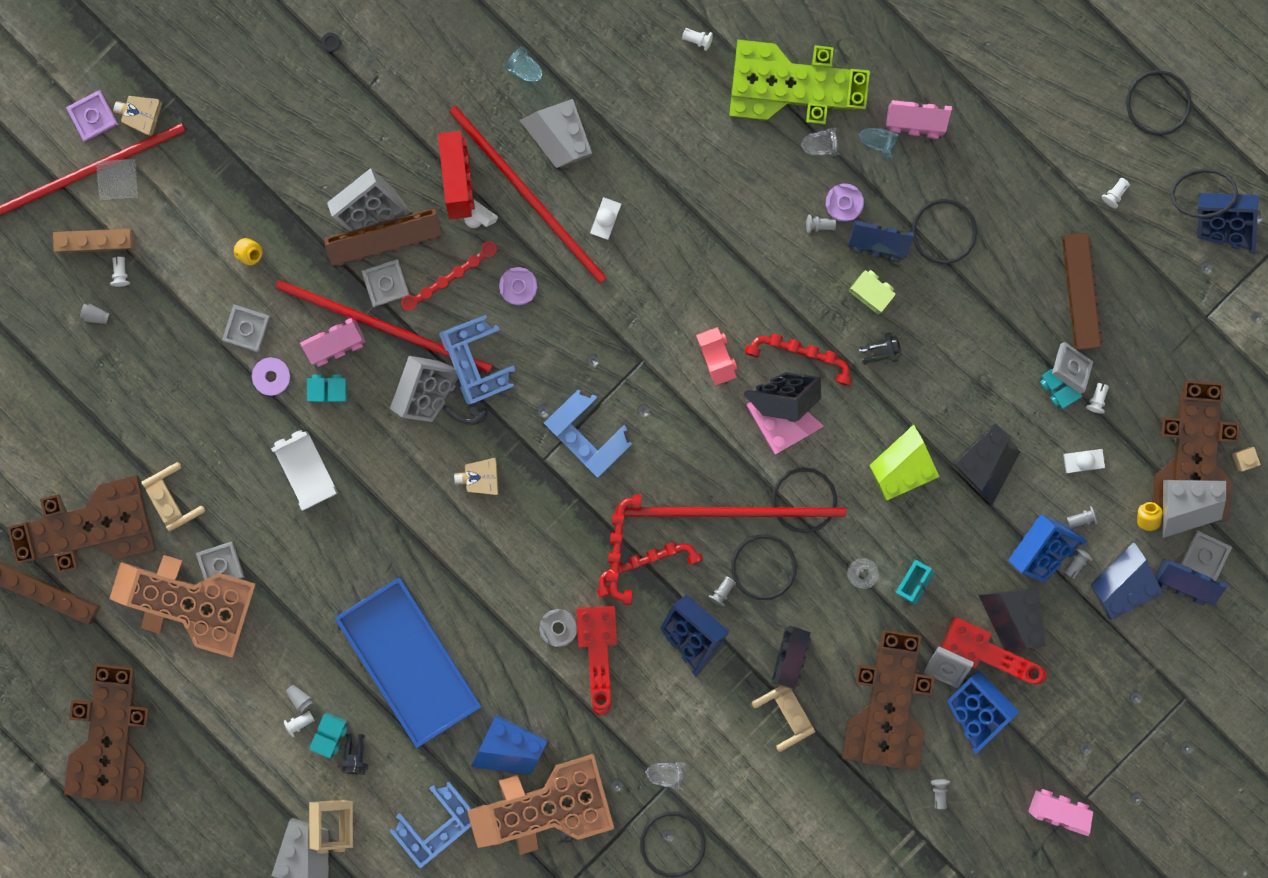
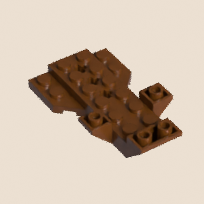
(1197, 432)
(65, 532)
(891, 682)
(110, 715)

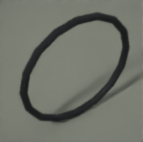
(1129, 98)
(1202, 171)
(973, 225)
(804, 470)
(751, 594)
(702, 844)

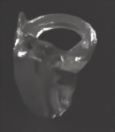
(821, 143)
(666, 774)

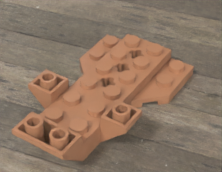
(164, 595)
(523, 814)

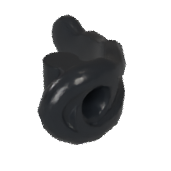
(479, 417)

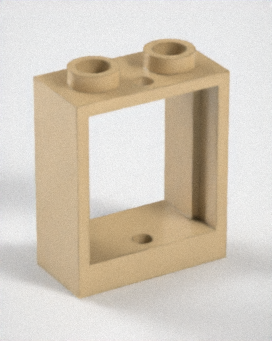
(345, 825)

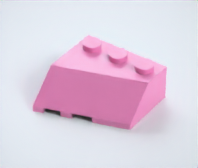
(917, 120)
(334, 344)
(781, 432)
(1061, 812)

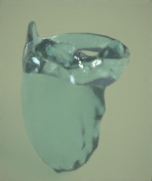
(524, 66)
(879, 139)

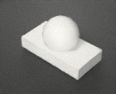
(480, 216)
(605, 218)
(1084, 461)

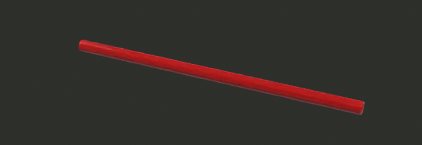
(90, 169)
(527, 194)
(372, 322)
(734, 512)

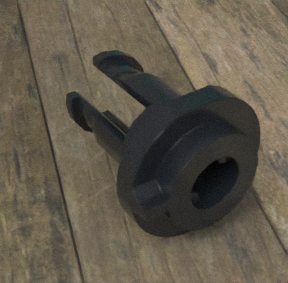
(889, 346)
(353, 763)

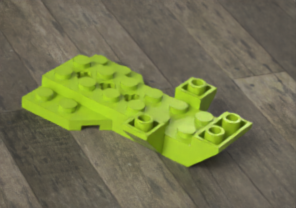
(816, 84)

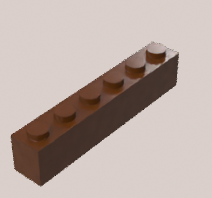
(383, 237)
(1081, 291)
(48, 594)

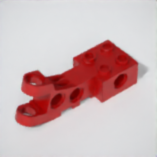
(596, 631)
(973, 645)

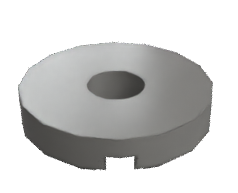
(558, 639)

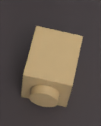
(1245, 459)

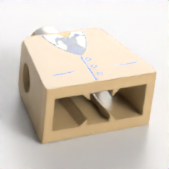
(139, 113)
(480, 477)

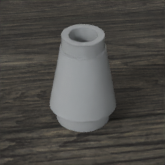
(93, 314)
(299, 698)

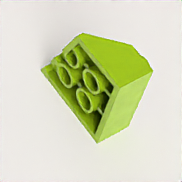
(903, 465)

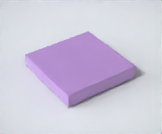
(92, 115)

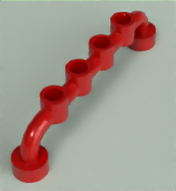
(410, 302)
(794, 347)
(615, 556)
(652, 556)

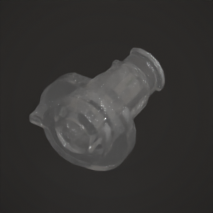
(858, 566)

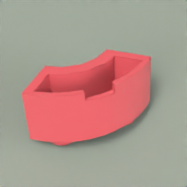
(716, 356)

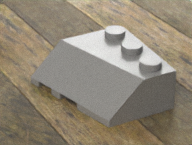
(559, 133)
(367, 202)
(423, 388)
(1191, 504)
(296, 858)

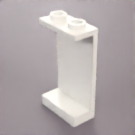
(304, 469)

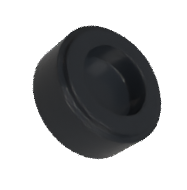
(331, 42)

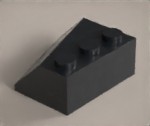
(786, 396)
(988, 462)
(1016, 617)
(791, 657)

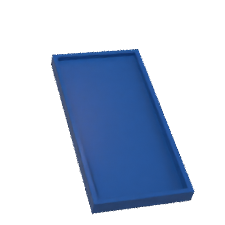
(408, 662)

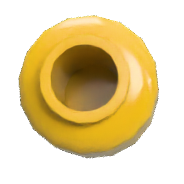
(248, 251)
(1149, 516)

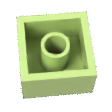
(872, 291)

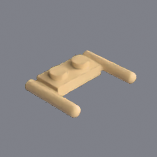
(164, 500)
(793, 713)

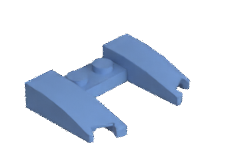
(473, 386)
(595, 460)
(425, 850)

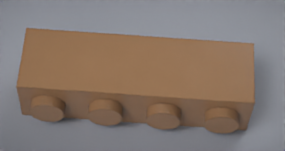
(93, 241)

